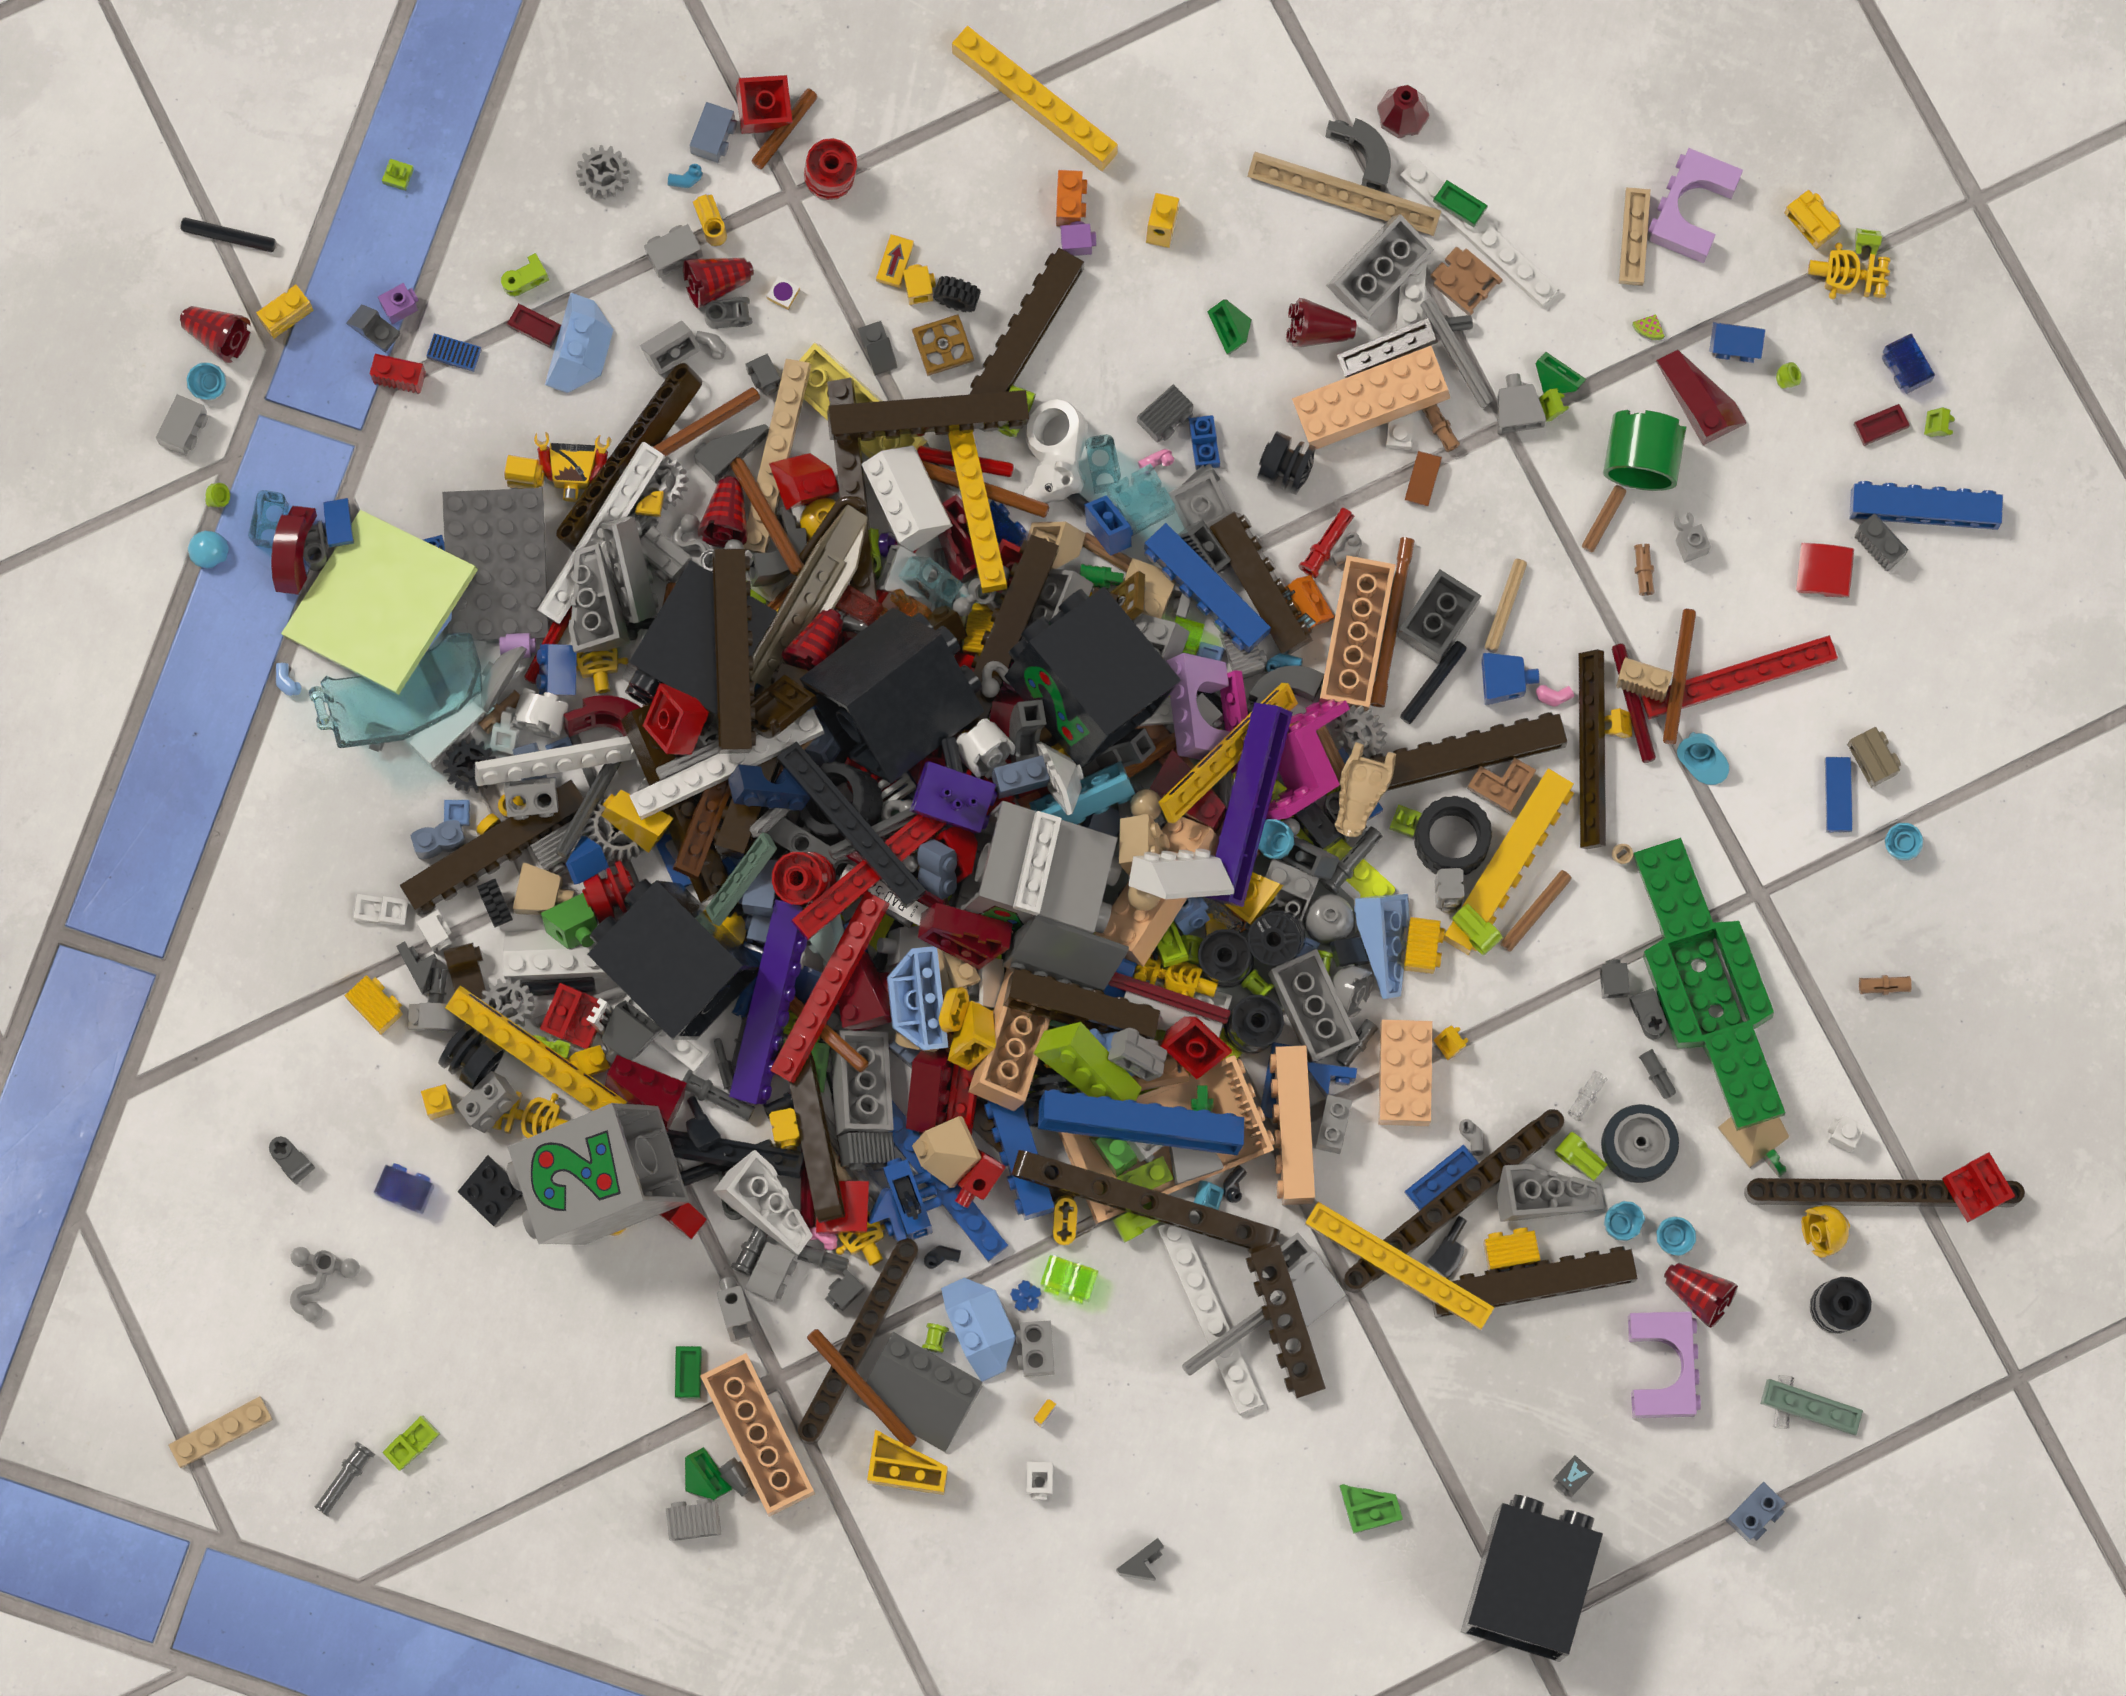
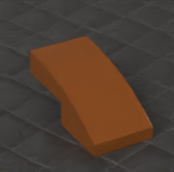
(1423, 478)

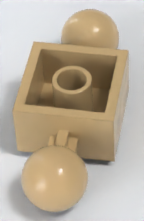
(1138, 836)

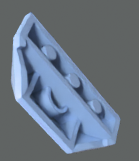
(580, 345)
(918, 998)
(980, 1326)

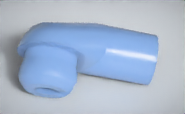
(285, 683)

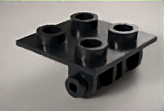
(490, 1190)

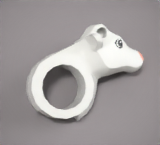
(1059, 464)

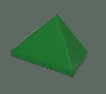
(1230, 325)
(1557, 375)
(703, 1476)

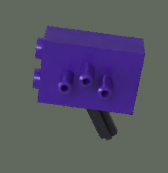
(951, 795)

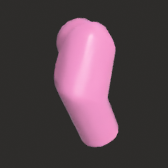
(1163, 456)
(1553, 697)
(828, 1239)

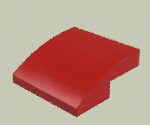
(1825, 570)
(569, 1016)
(1978, 1187)
(856, 1210)

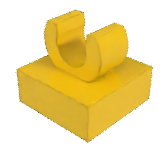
(1620, 723)
(1450, 1042)

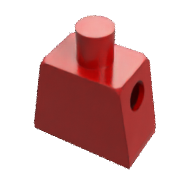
(985, 1173)

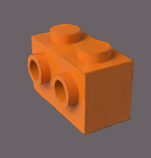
(1069, 197)

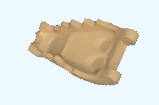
(1362, 787)

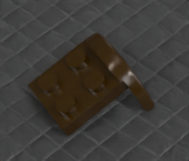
(780, 706)

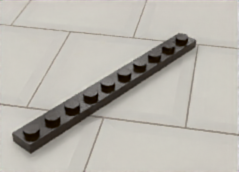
(852, 483)

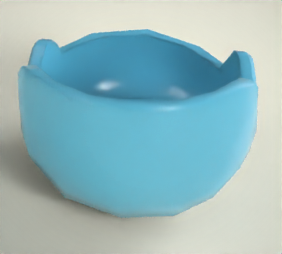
(206, 381)
(207, 549)
(1276, 839)
(1904, 841)
(1624, 1220)
(1676, 1236)

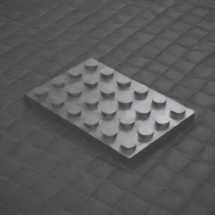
(506, 543)

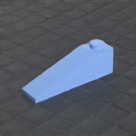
(1382, 931)

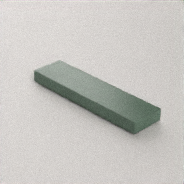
(741, 878)
(1811, 1406)

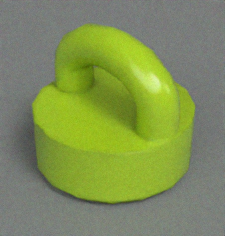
(1788, 375)
(217, 495)

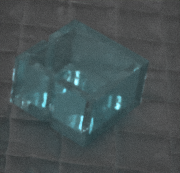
(1141, 502)

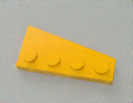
(1258, 898)

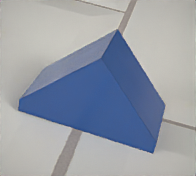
(586, 860)

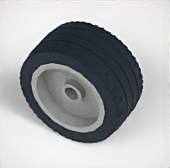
(1650, 1127)

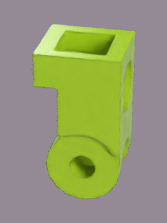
(524, 278)

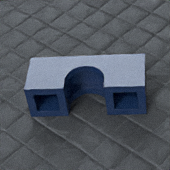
(753, 789)

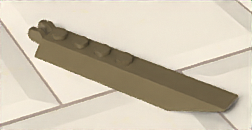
(815, 589)

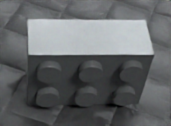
(1439, 616)

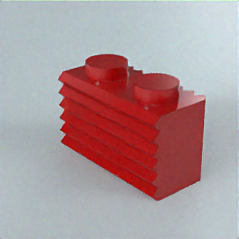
(397, 373)

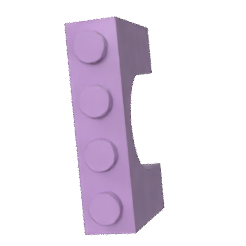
(1695, 171)
(1192, 733)
(1676, 1331)

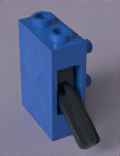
(909, 1198)

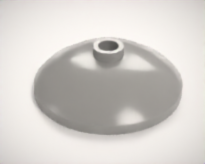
(499, 675)

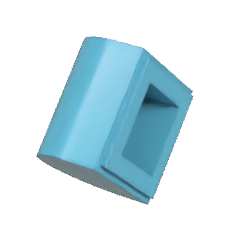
(1208, 1195)

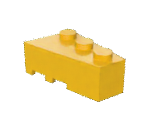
(904, 1468)

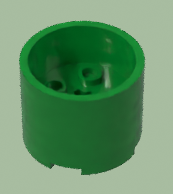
(1644, 450)

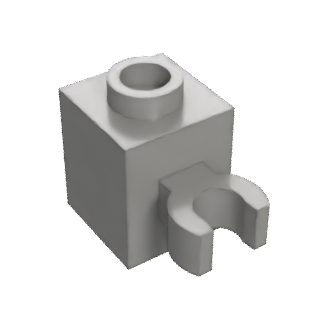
(1691, 540)

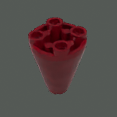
(1317, 325)

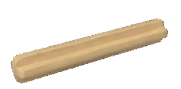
(1505, 605)

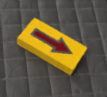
(895, 260)

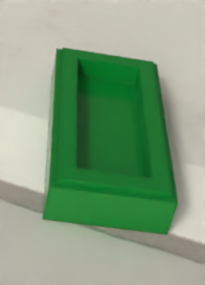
(1460, 203)
(688, 1371)

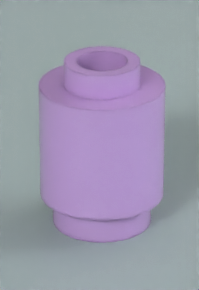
(512, 641)

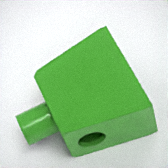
(570, 922)
(1115, 1153)

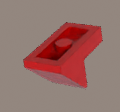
(685, 1219)

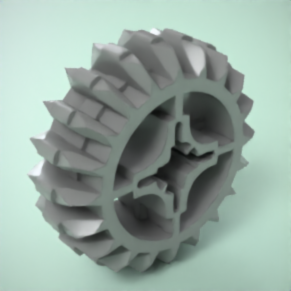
(609, 850)

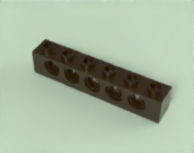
(1310, 1379)

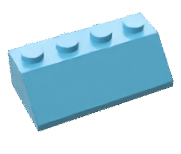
(1097, 793)

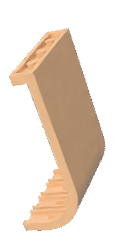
(1230, 1095)

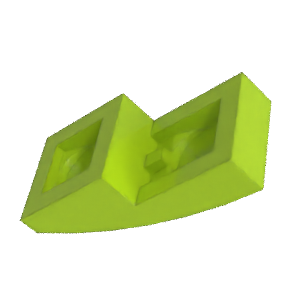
(411, 1443)

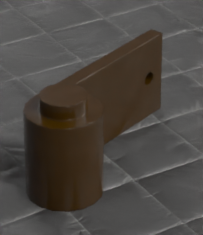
(465, 968)

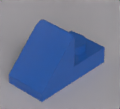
(1323, 1073)
(886, 1209)

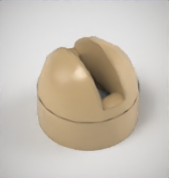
(1626, 857)

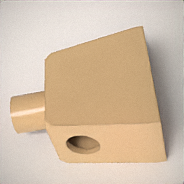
(539, 891)

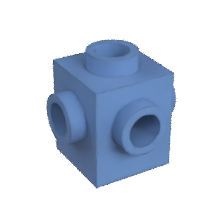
(1192, 915)

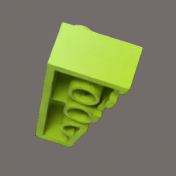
(1085, 1063)

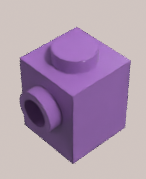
(1078, 238)
(398, 303)

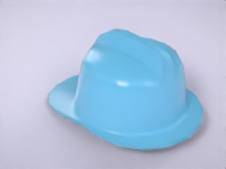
(1703, 758)

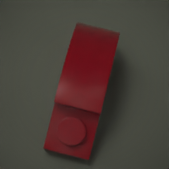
(288, 549)
(598, 712)

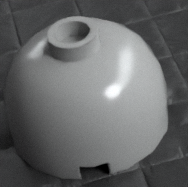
(1329, 919)
(1352, 986)

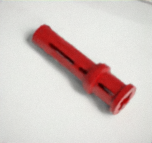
(1321, 551)

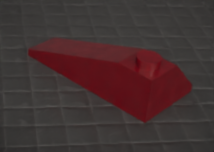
(1703, 402)

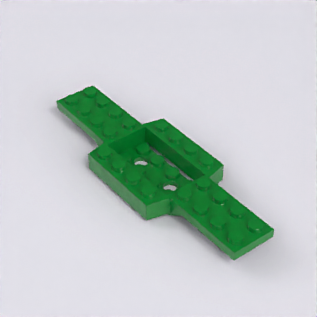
(1689, 994)

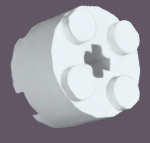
(540, 713)
(984, 748)

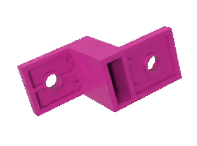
(1304, 761)

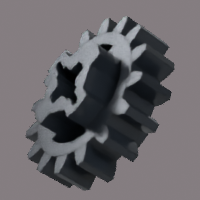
(460, 768)

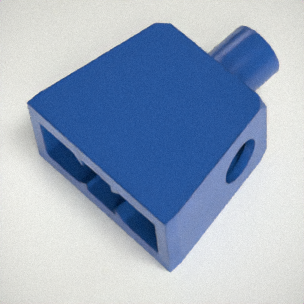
(1505, 677)

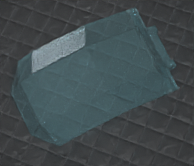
(370, 714)

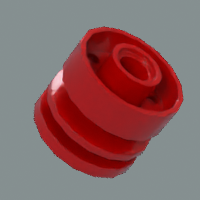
(830, 169)
(802, 877)
(608, 892)

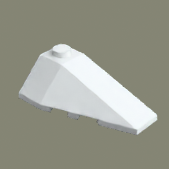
(1063, 776)
(759, 1197)

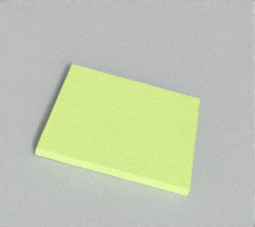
(379, 602)

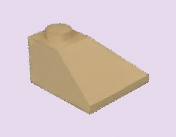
(1063, 534)
(1158, 587)
(1754, 1141)
(947, 1151)

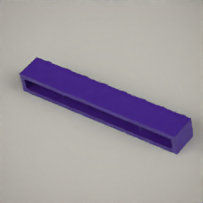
(1251, 797)
(769, 1006)

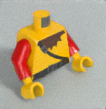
(571, 464)

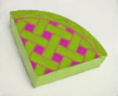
(1649, 328)

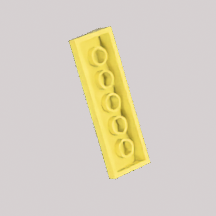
(827, 368)

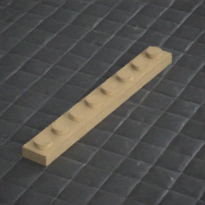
(1342, 192)
(778, 446)

